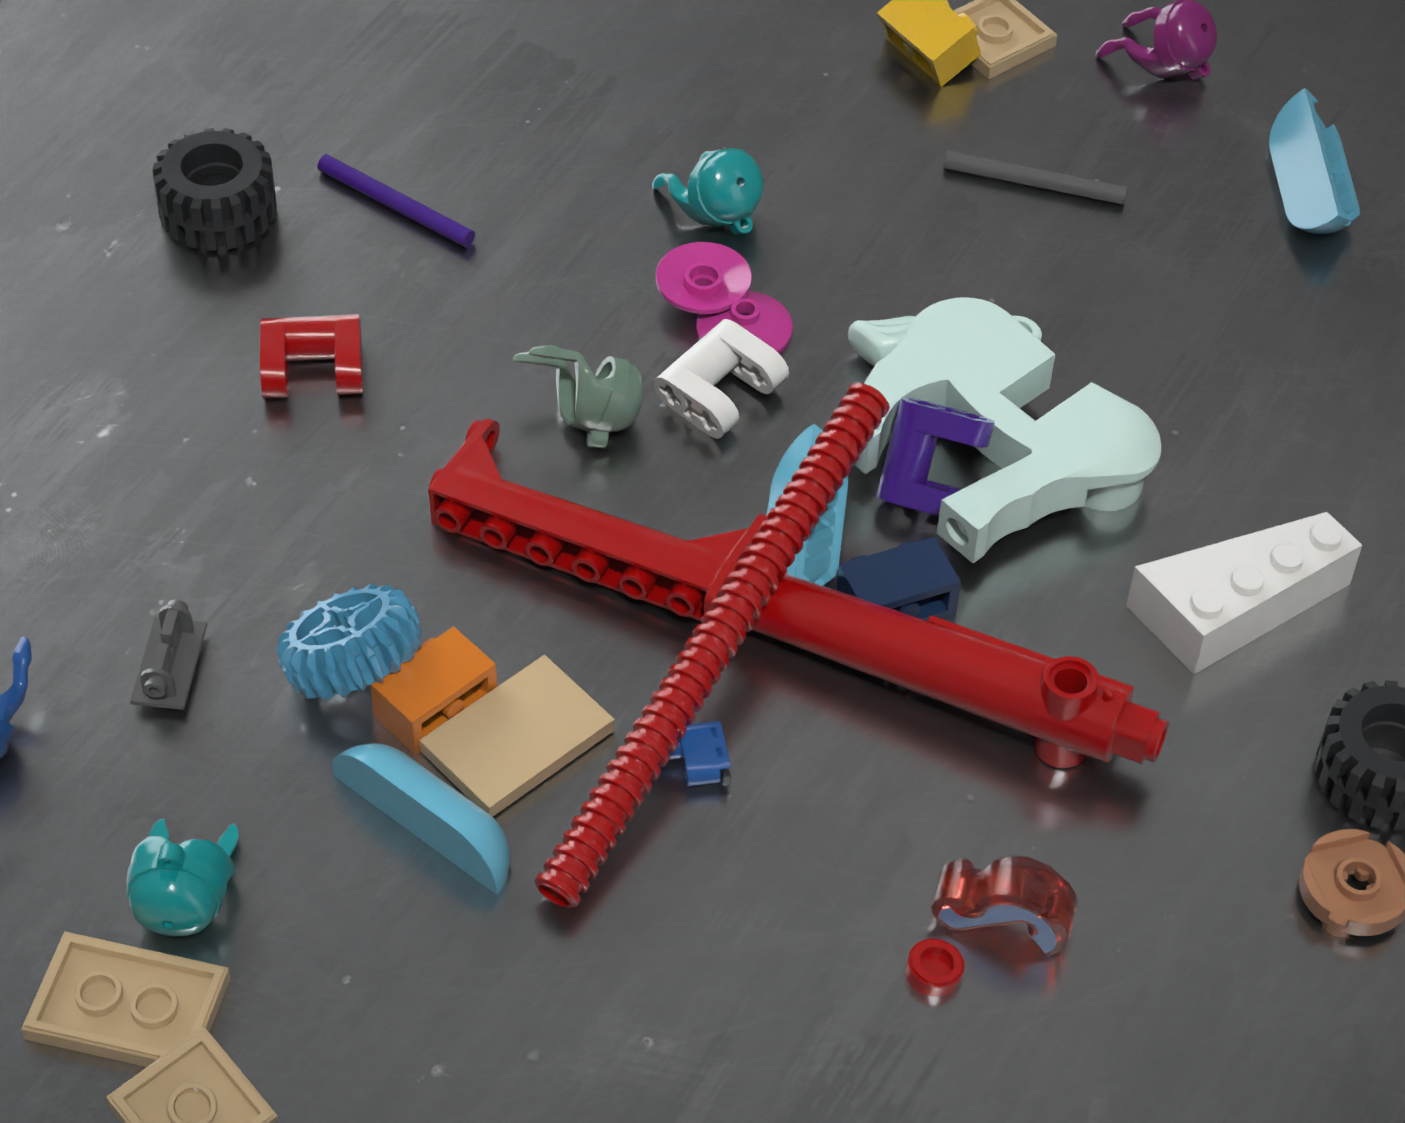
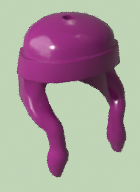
(1182, 40)

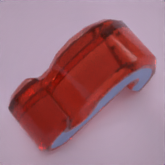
(1007, 893)

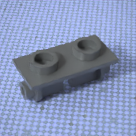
(169, 658)

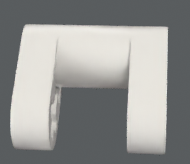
(690, 380)

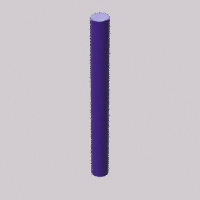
(395, 200)

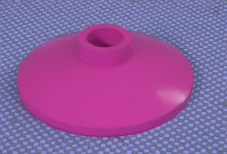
(703, 277)
(757, 314)

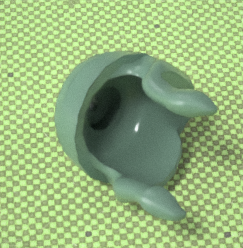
(592, 401)

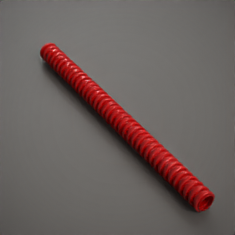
(711, 647)

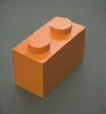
(432, 687)

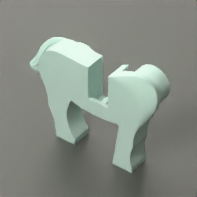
(988, 364)

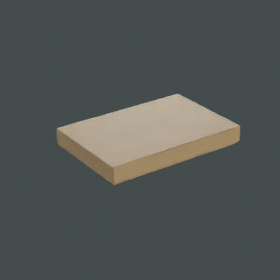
(517, 735)
(122, 1000)

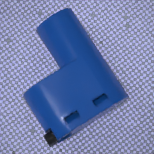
(703, 755)

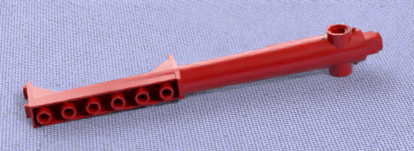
(1054, 700)

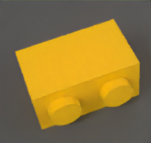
(931, 36)

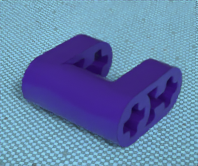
(913, 447)

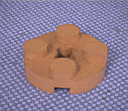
(1337, 904)

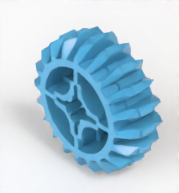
(349, 641)

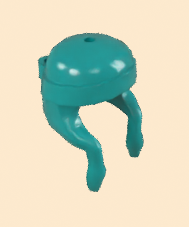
(720, 189)
(182, 885)

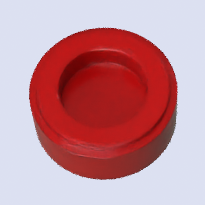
(934, 967)

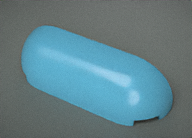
(1311, 169)
(821, 552)
(428, 810)

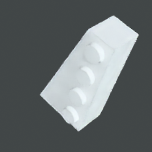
(1241, 588)

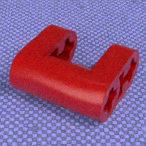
(309, 340)

